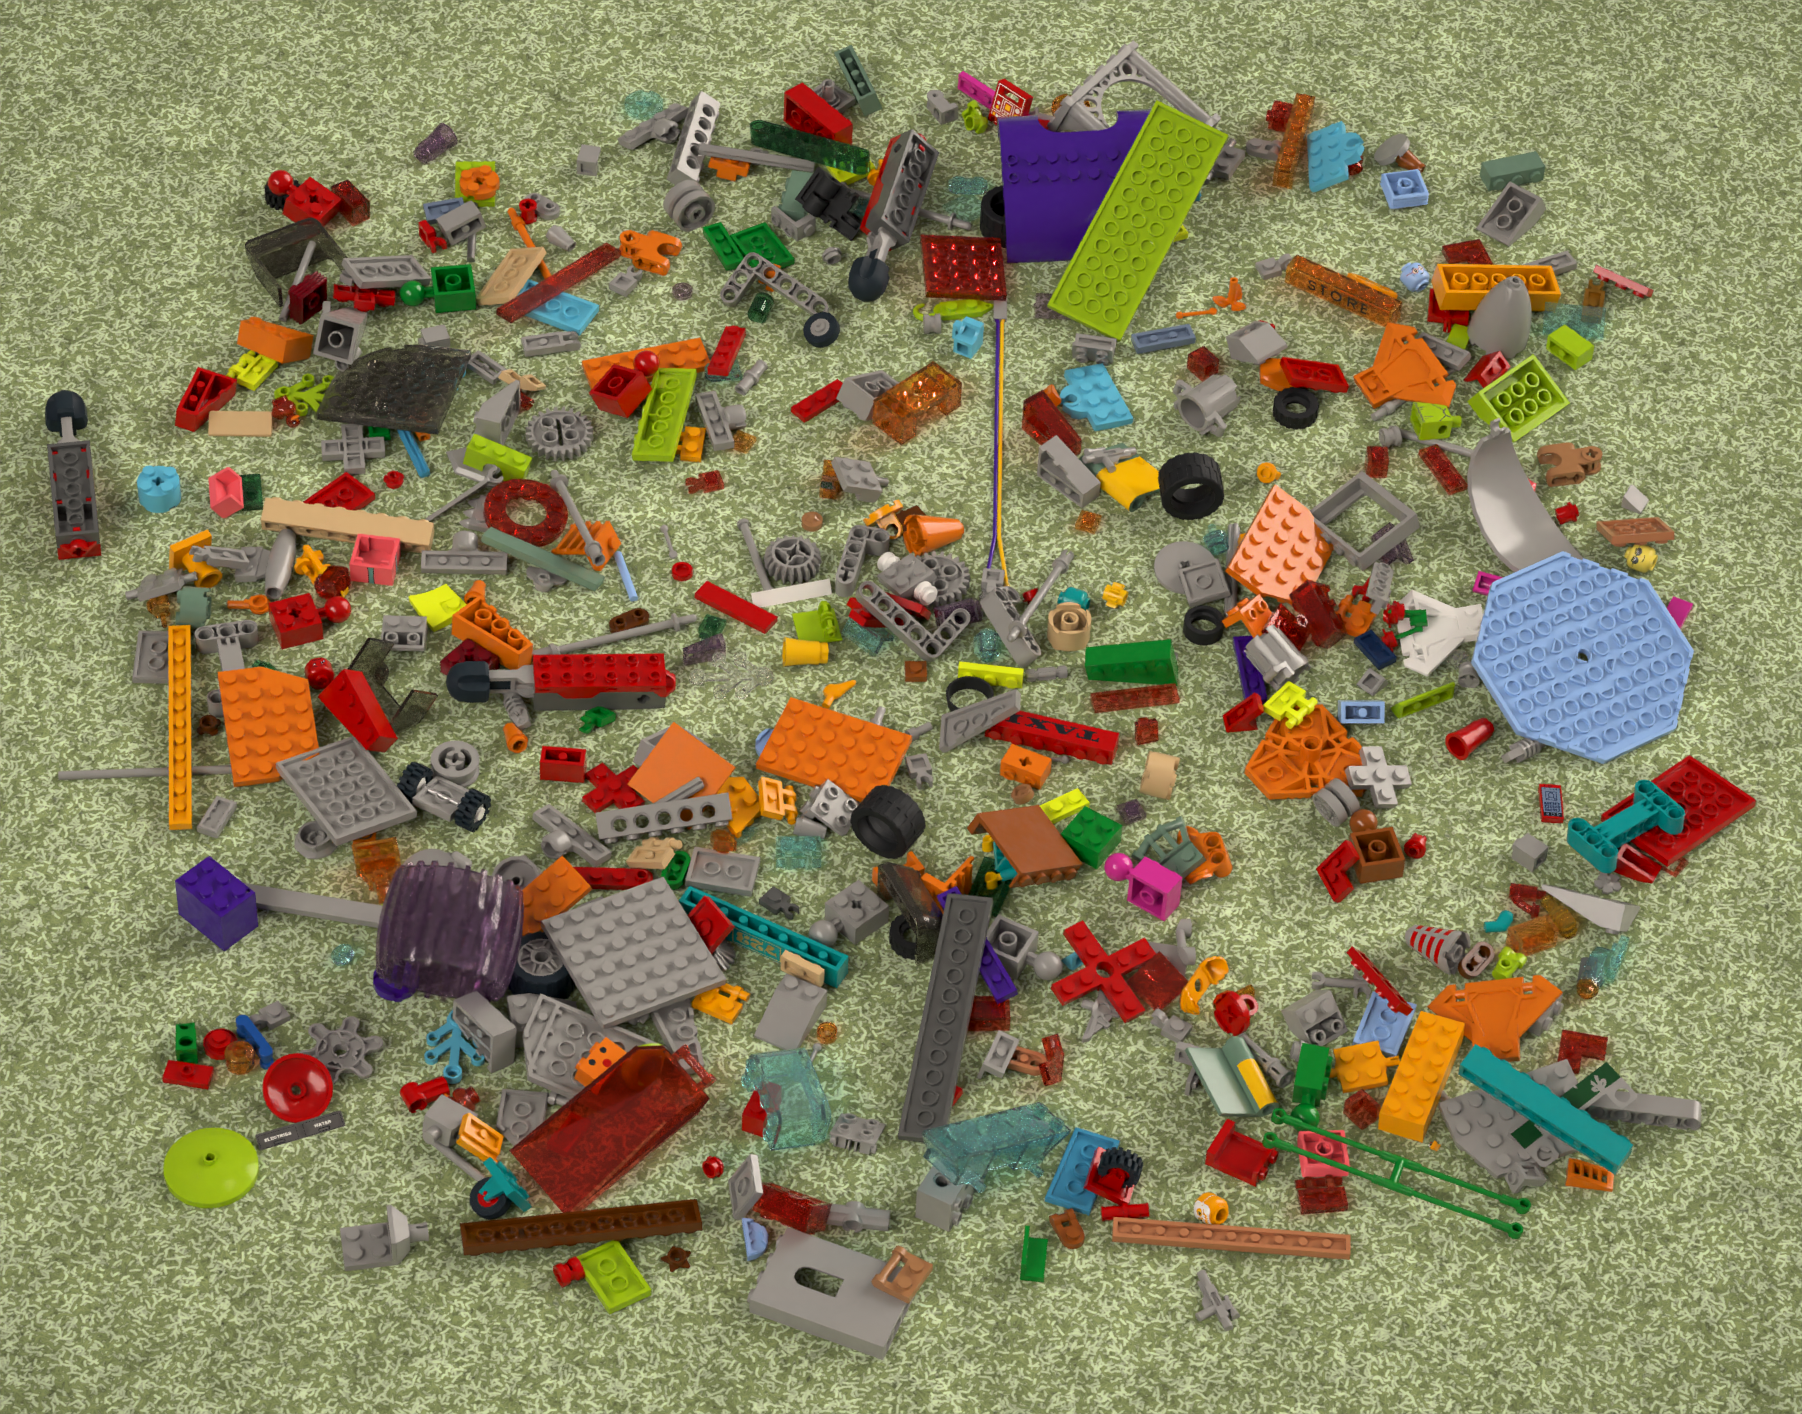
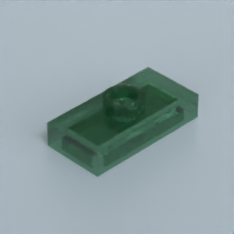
(252, 492)

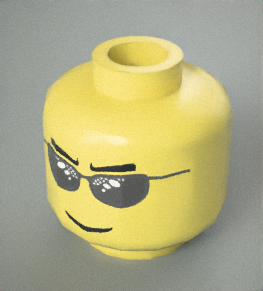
(1641, 558)

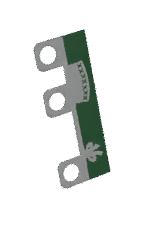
(1590, 1089)

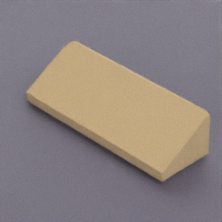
(240, 423)

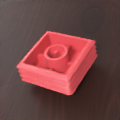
(1323, 1147)

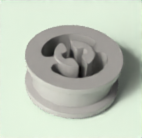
(455, 755)

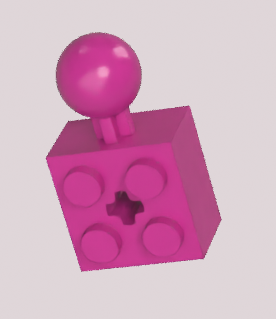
(1150, 884)

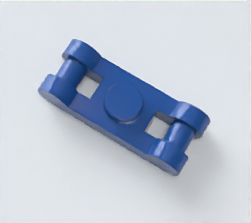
(249, 1032)

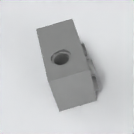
(941, 1201)

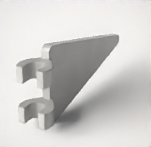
(488, 481)

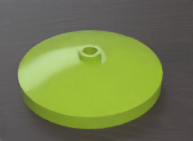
(211, 1167)

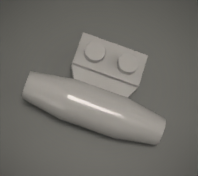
(272, 565)

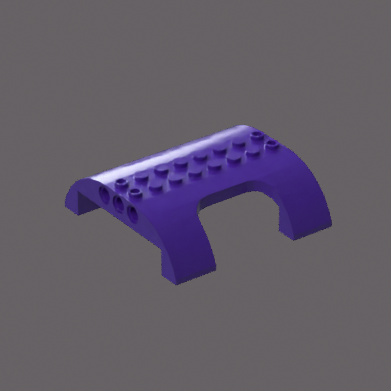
(1057, 182)

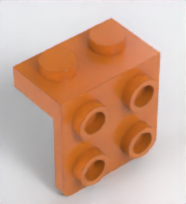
(1252, 612)

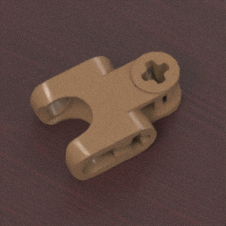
(1570, 462)

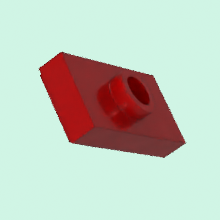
(188, 1074)

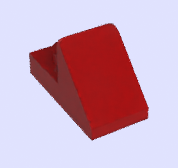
(1243, 715)

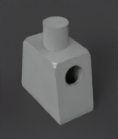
(444, 1121)

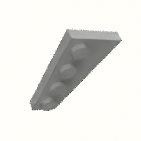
(973, 719)

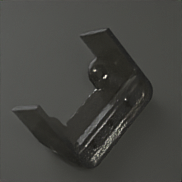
(371, 663)
(916, 904)

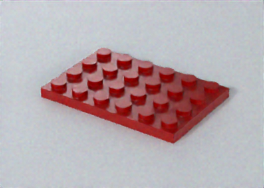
(1708, 805)

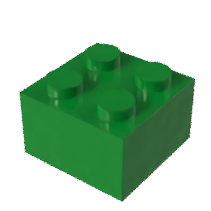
(1092, 836)

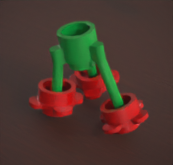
(1397, 612)

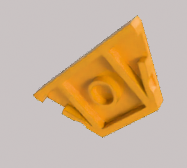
(743, 803)

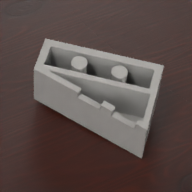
(1067, 473)
(487, 1028)

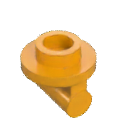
(1267, 472)

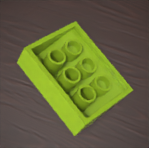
(1520, 398)

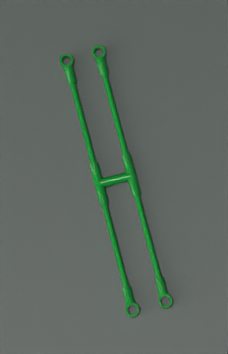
(1400, 1163)

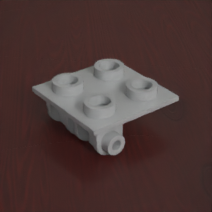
(856, 1129)

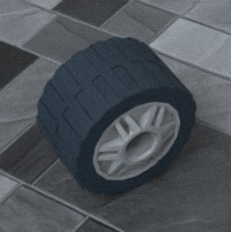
(540, 969)

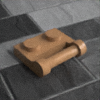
(908, 1279)

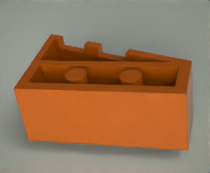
(274, 340)

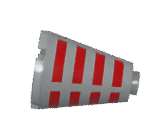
(1439, 946)

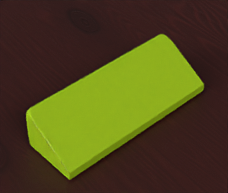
(1424, 700)

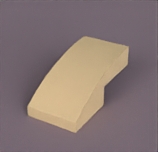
(527, 382)

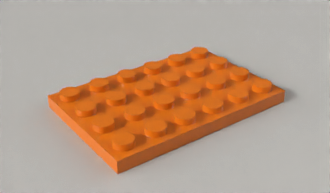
(825, 744)

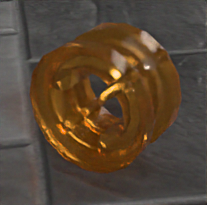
(827, 1026)

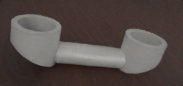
(1186, 954)

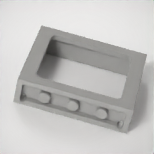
(1347, 495)

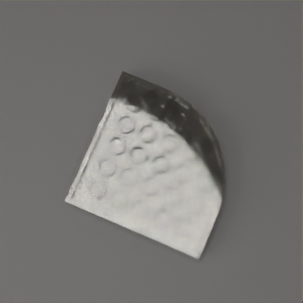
(397, 388)

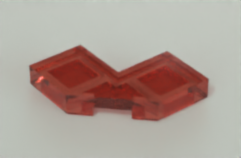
(1052, 1069)

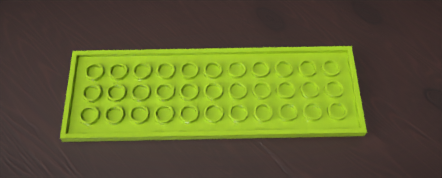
(1137, 221)

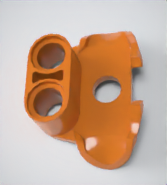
(1214, 851)

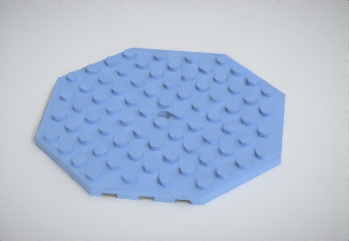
(1591, 707)

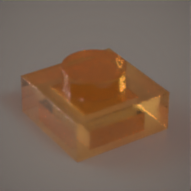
(1088, 522)

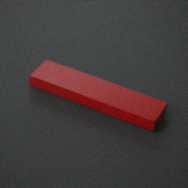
(736, 607)

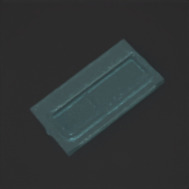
(1584, 320)

